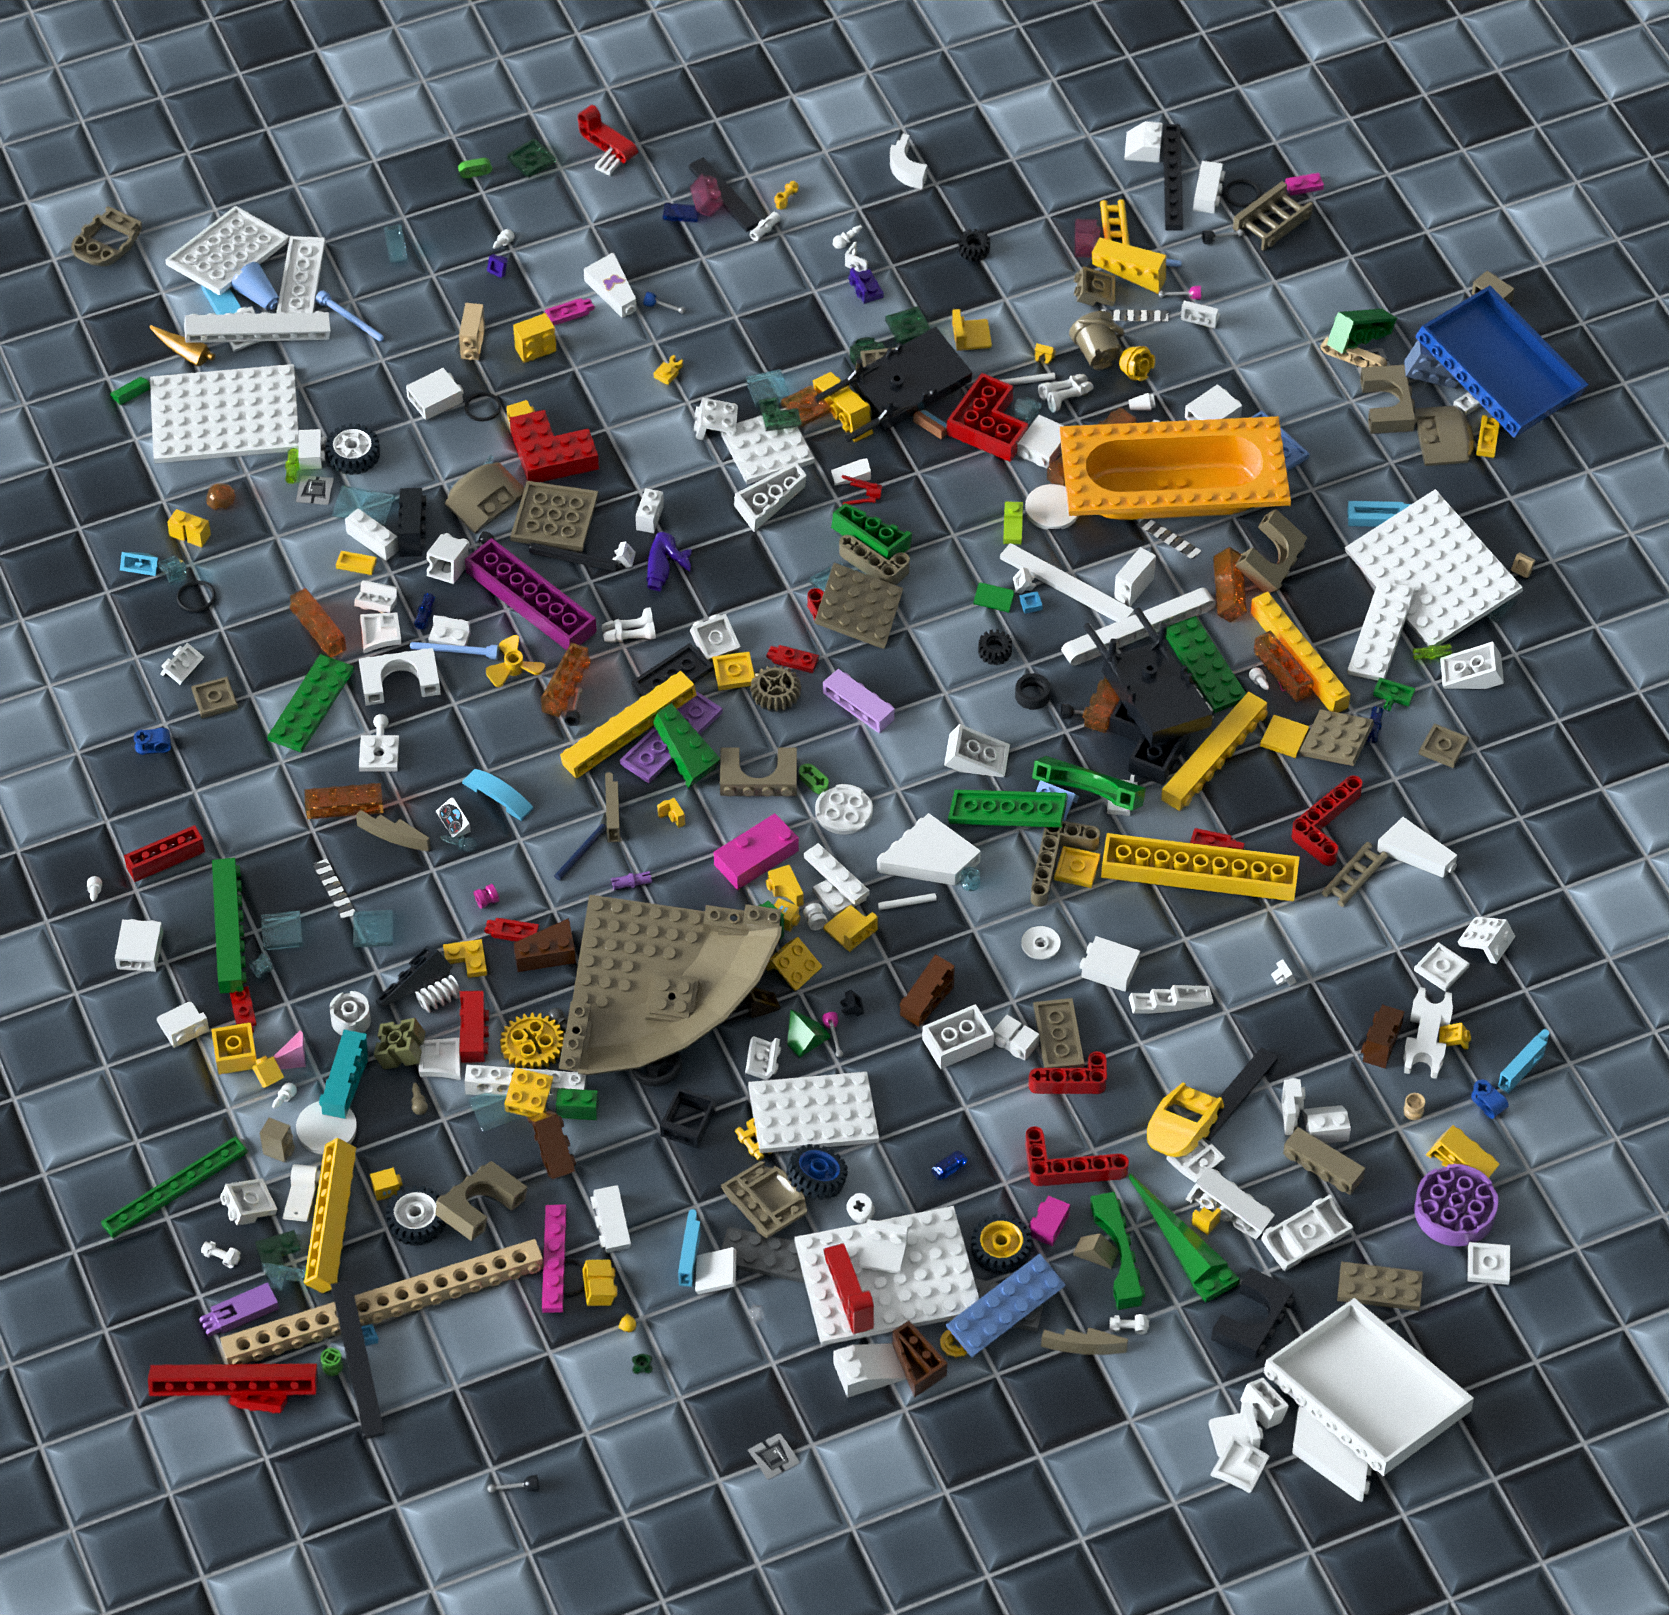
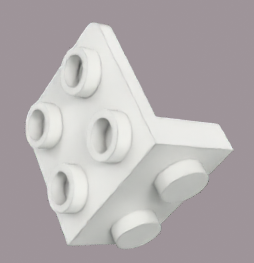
(715, 416)
(1490, 935)
(183, 1024)
(1239, 1425)

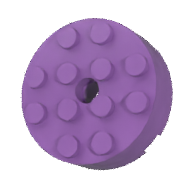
(1456, 1205)

